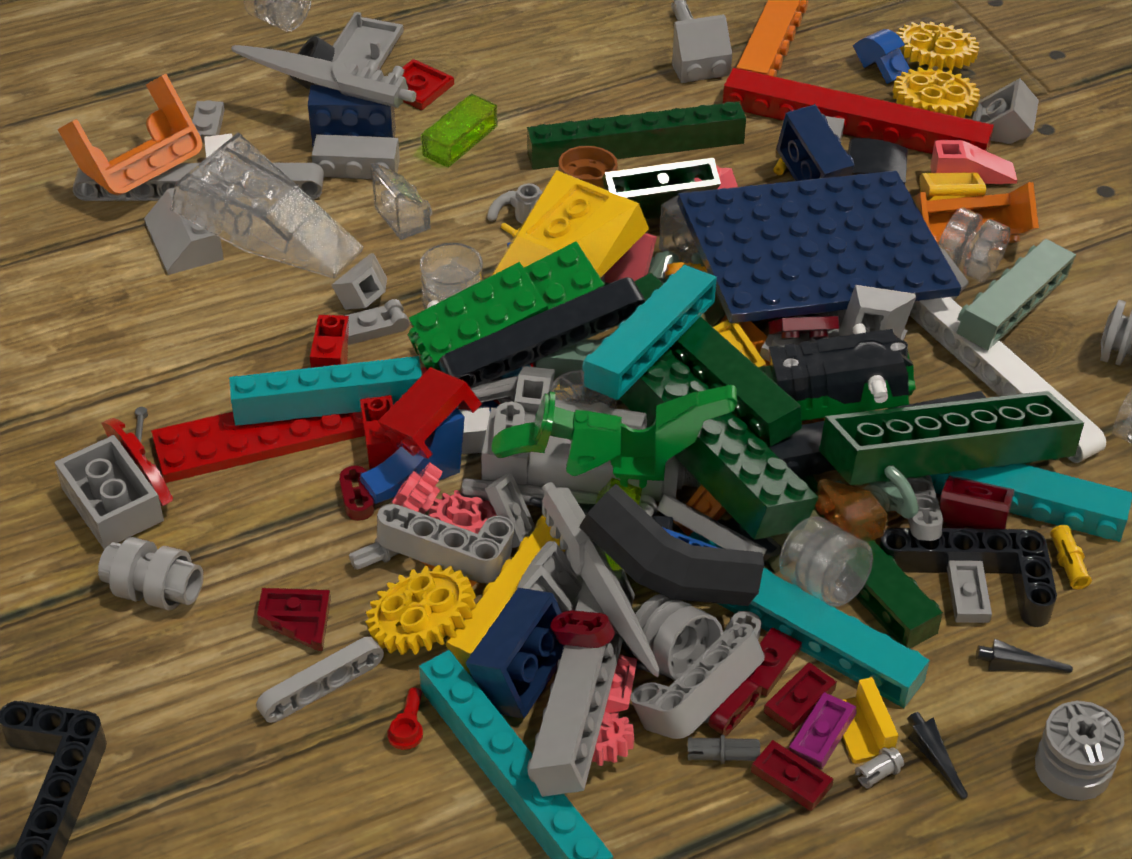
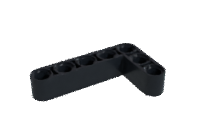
(1002, 552)
(76, 740)

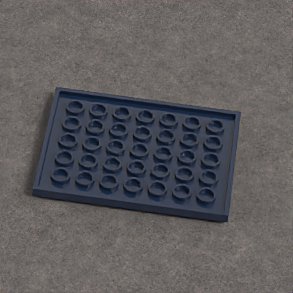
(811, 242)

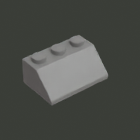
(178, 240)

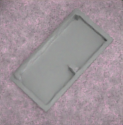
(366, 40)

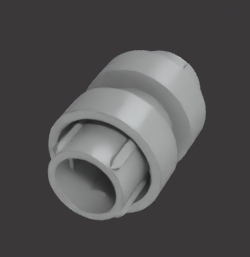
(158, 575)

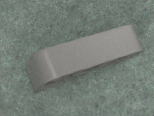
(447, 545)
(702, 688)

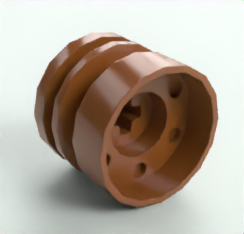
(588, 164)

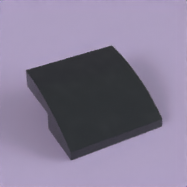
(877, 156)

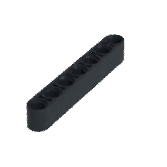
(543, 333)

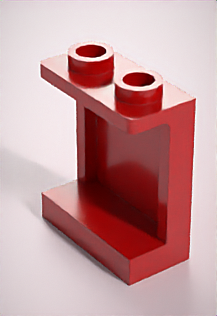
(424, 409)

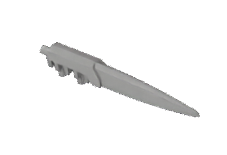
(363, 84)
(591, 563)

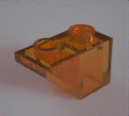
(851, 509)

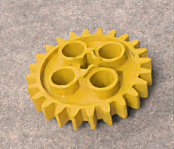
(938, 45)
(937, 92)
(421, 609)

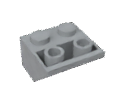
(877, 310)

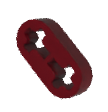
(351, 493)
(582, 629)
(735, 707)

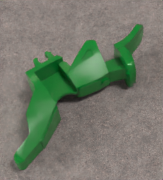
(605, 438)

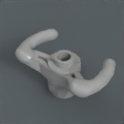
(522, 200)

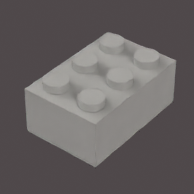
(109, 491)

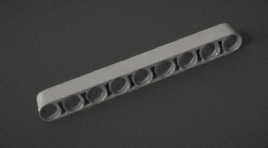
(305, 175)

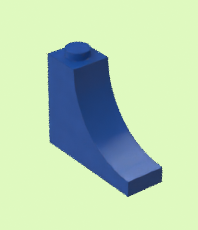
(443, 442)

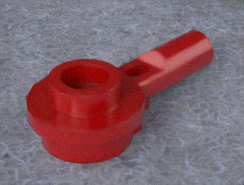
(405, 730)

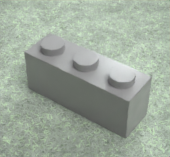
(353, 155)

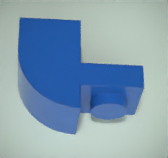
(885, 51)

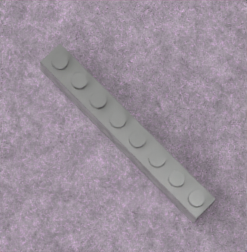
(576, 707)

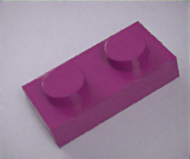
(823, 730)

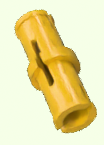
(1070, 557)

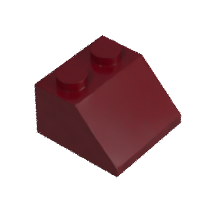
(975, 504)

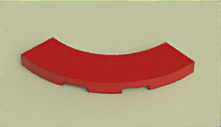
(137, 453)

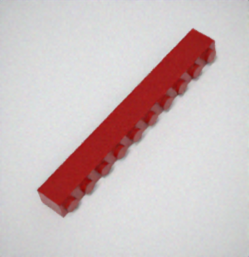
(863, 115)

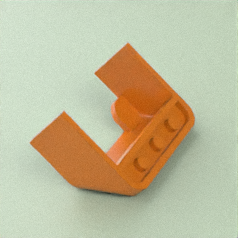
(172, 143)
(1012, 209)

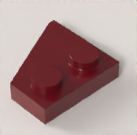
(296, 614)

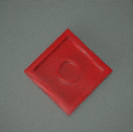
(426, 82)

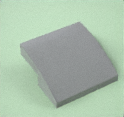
(553, 573)

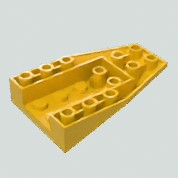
(579, 212)

